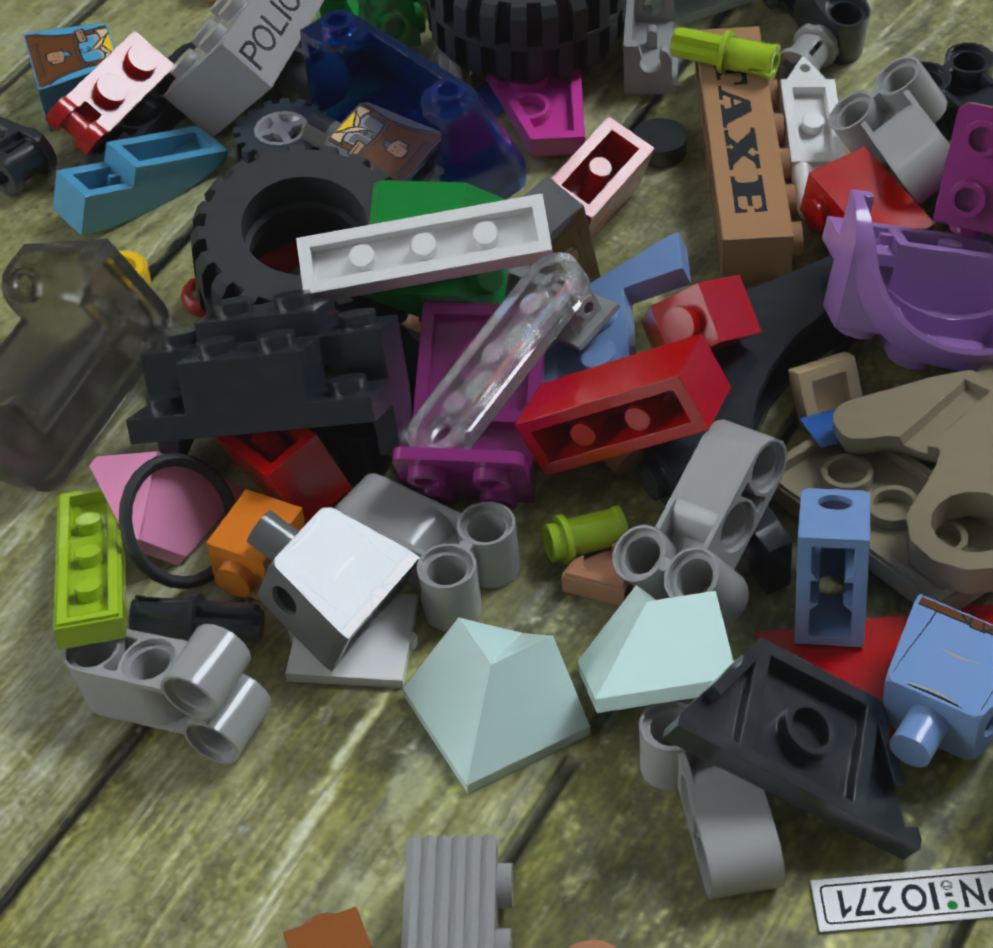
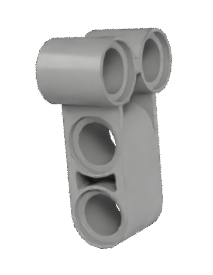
(898, 125)
(707, 520)
(454, 548)
(175, 686)
(724, 813)

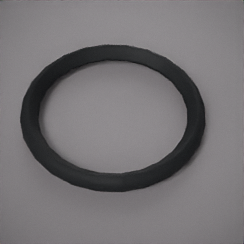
(126, 511)

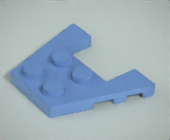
(644, 276)

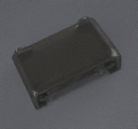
(69, 354)

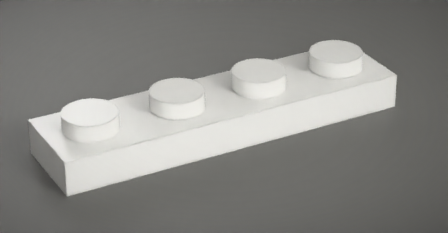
(425, 248)

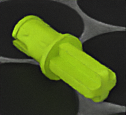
(726, 52)

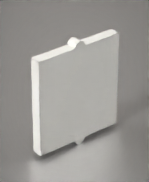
(375, 660)

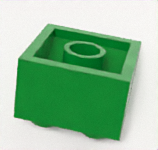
(409, 199)

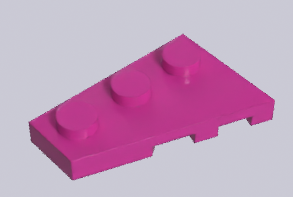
(544, 113)

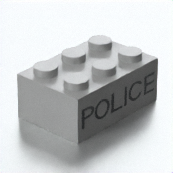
(236, 58)

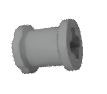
(804, 41)

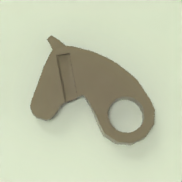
(948, 424)

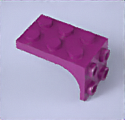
(967, 179)
(499, 462)

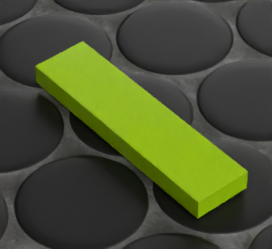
(88, 571)

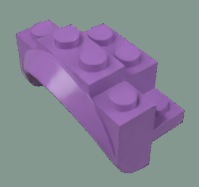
(912, 287)

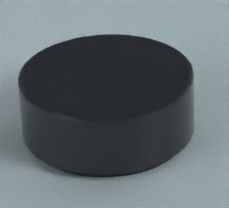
(666, 137)

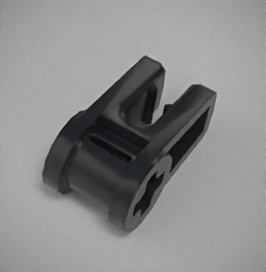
(22, 155)

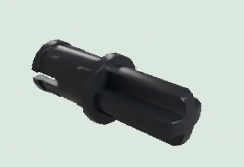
(182, 616)

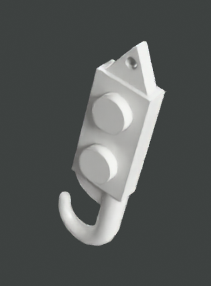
(806, 107)

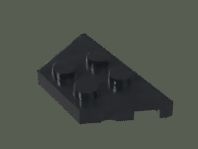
(802, 741)

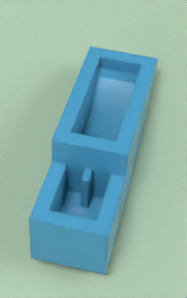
(135, 178)

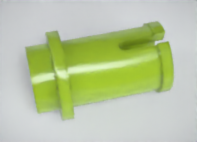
(583, 534)

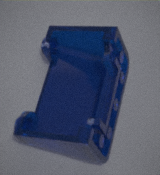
(359, 64)

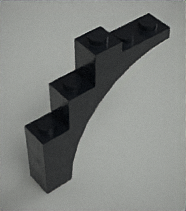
(792, 335)

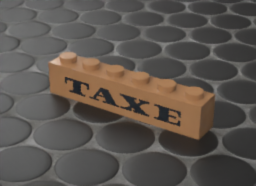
(748, 171)

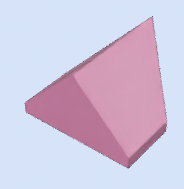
(170, 508)

